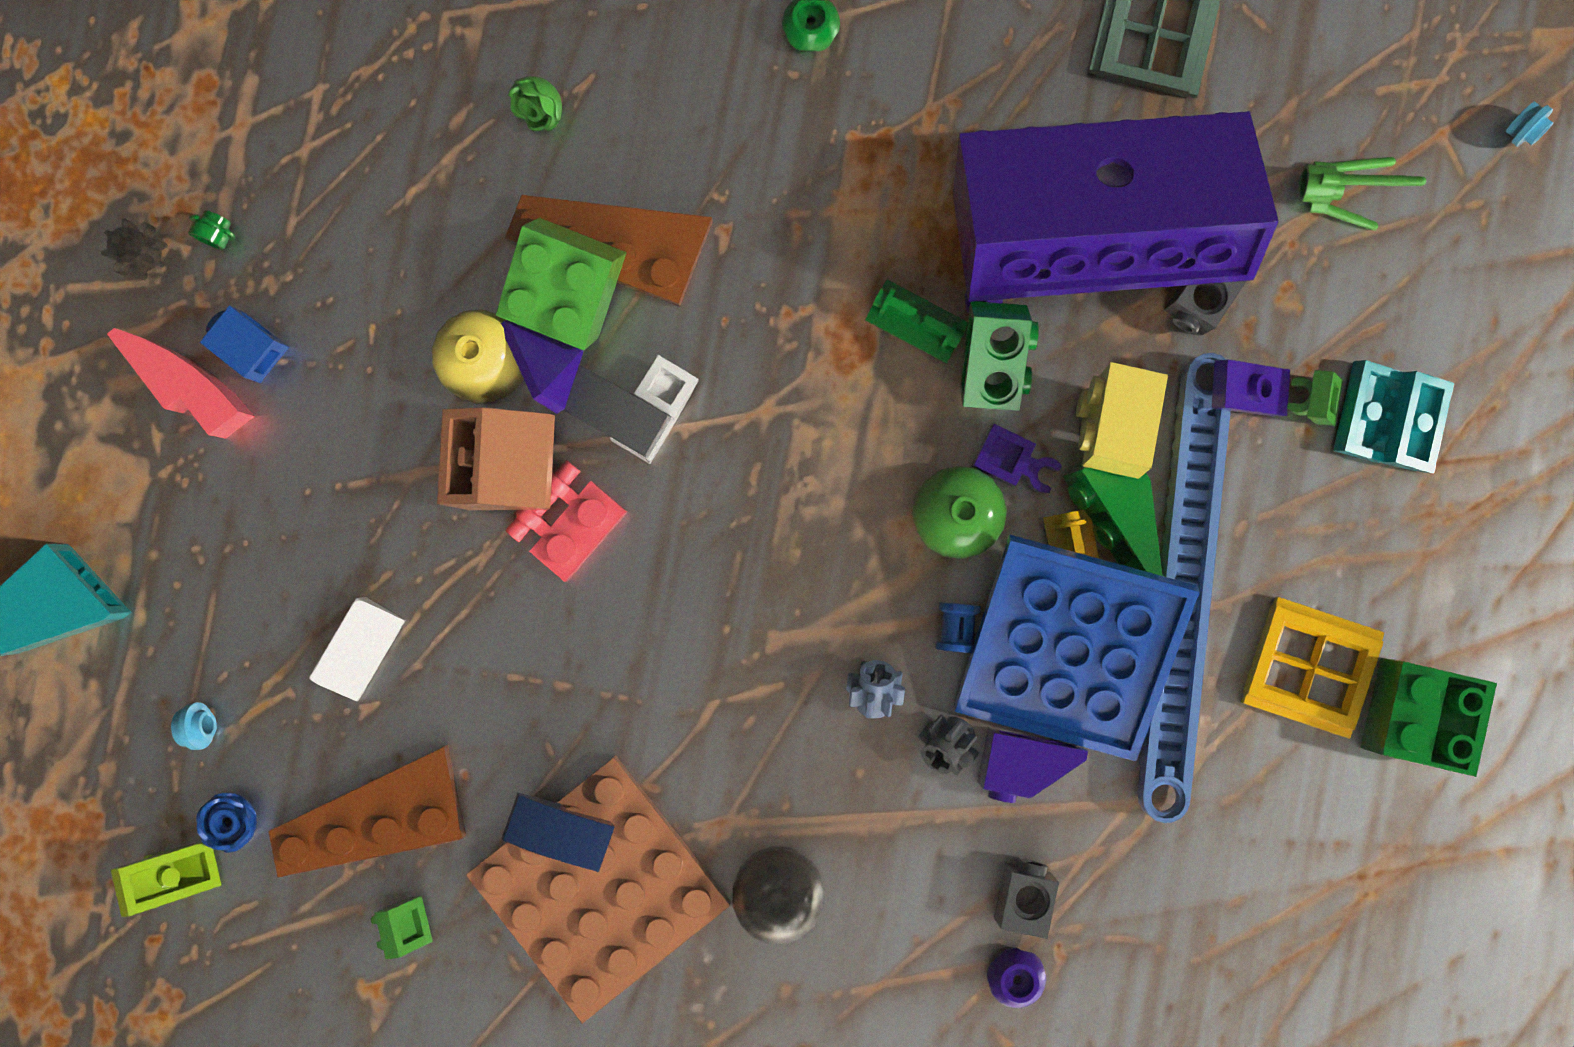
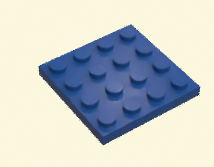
(1075, 647)

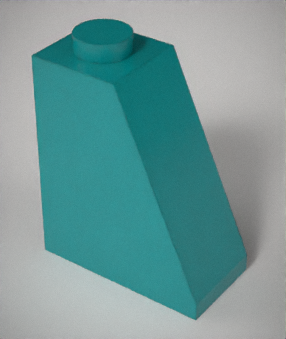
(53, 600)

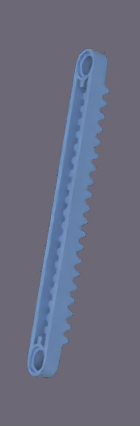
(1190, 558)

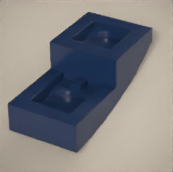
(558, 832)

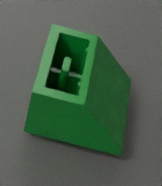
(1428, 716)

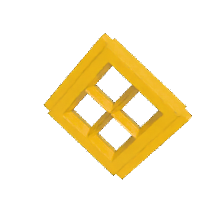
(1324, 627)

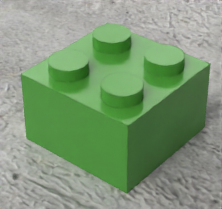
(560, 283)

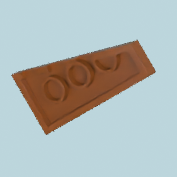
(658, 244)
(386, 816)

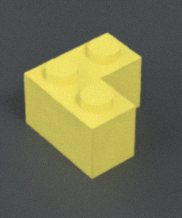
(1121, 419)

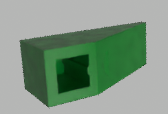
(1120, 515)

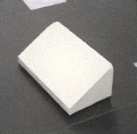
(357, 648)

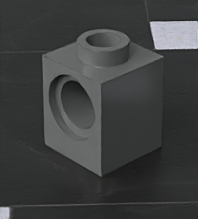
(1194, 319)
(1032, 918)

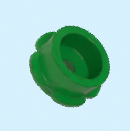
(211, 230)

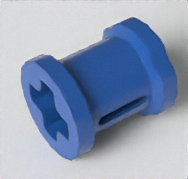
(957, 627)

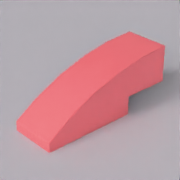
(183, 384)

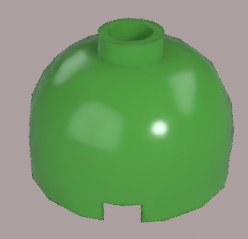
(959, 512)

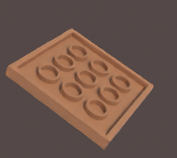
(608, 926)

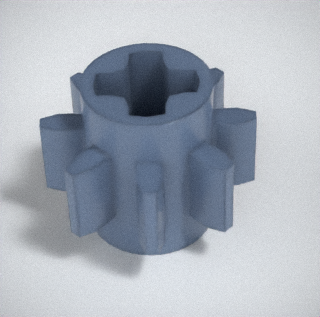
(875, 689)

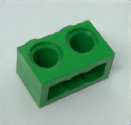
(986, 356)

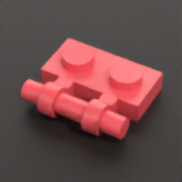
(576, 531)

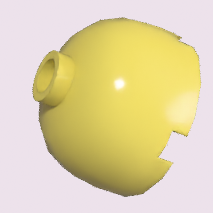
(475, 357)

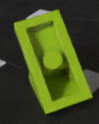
(165, 878)

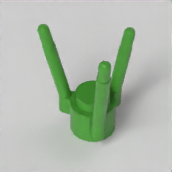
(1327, 182)

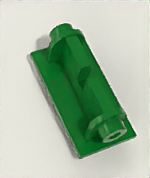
(916, 321)

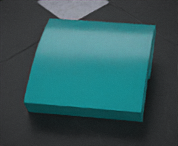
(1393, 416)

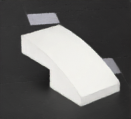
(666, 389)

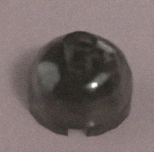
(778, 895)

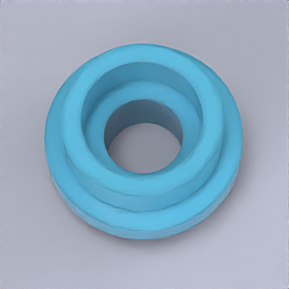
(1530, 124)
(194, 726)

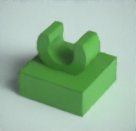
(1323, 397)
(402, 927)

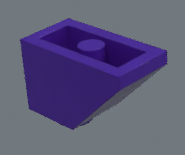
(1024, 764)

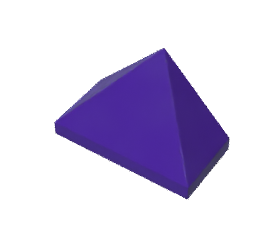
(544, 364)

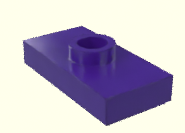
(1250, 388)

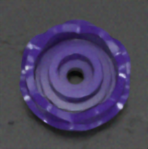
(1006, 967)

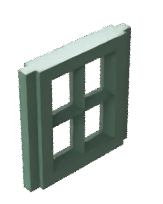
(1192, 57)

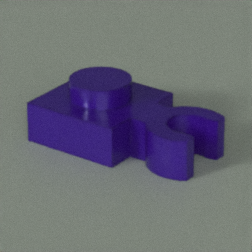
(1009, 457)

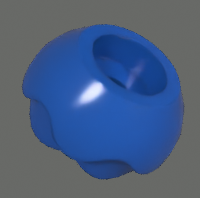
(212, 825)

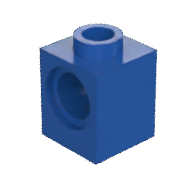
(243, 343)

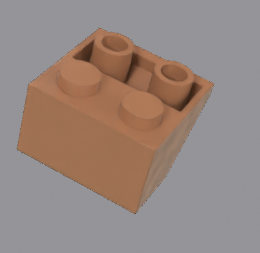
(495, 459)

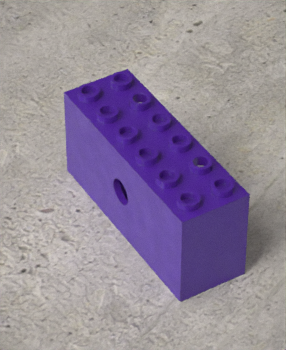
(1048, 204)

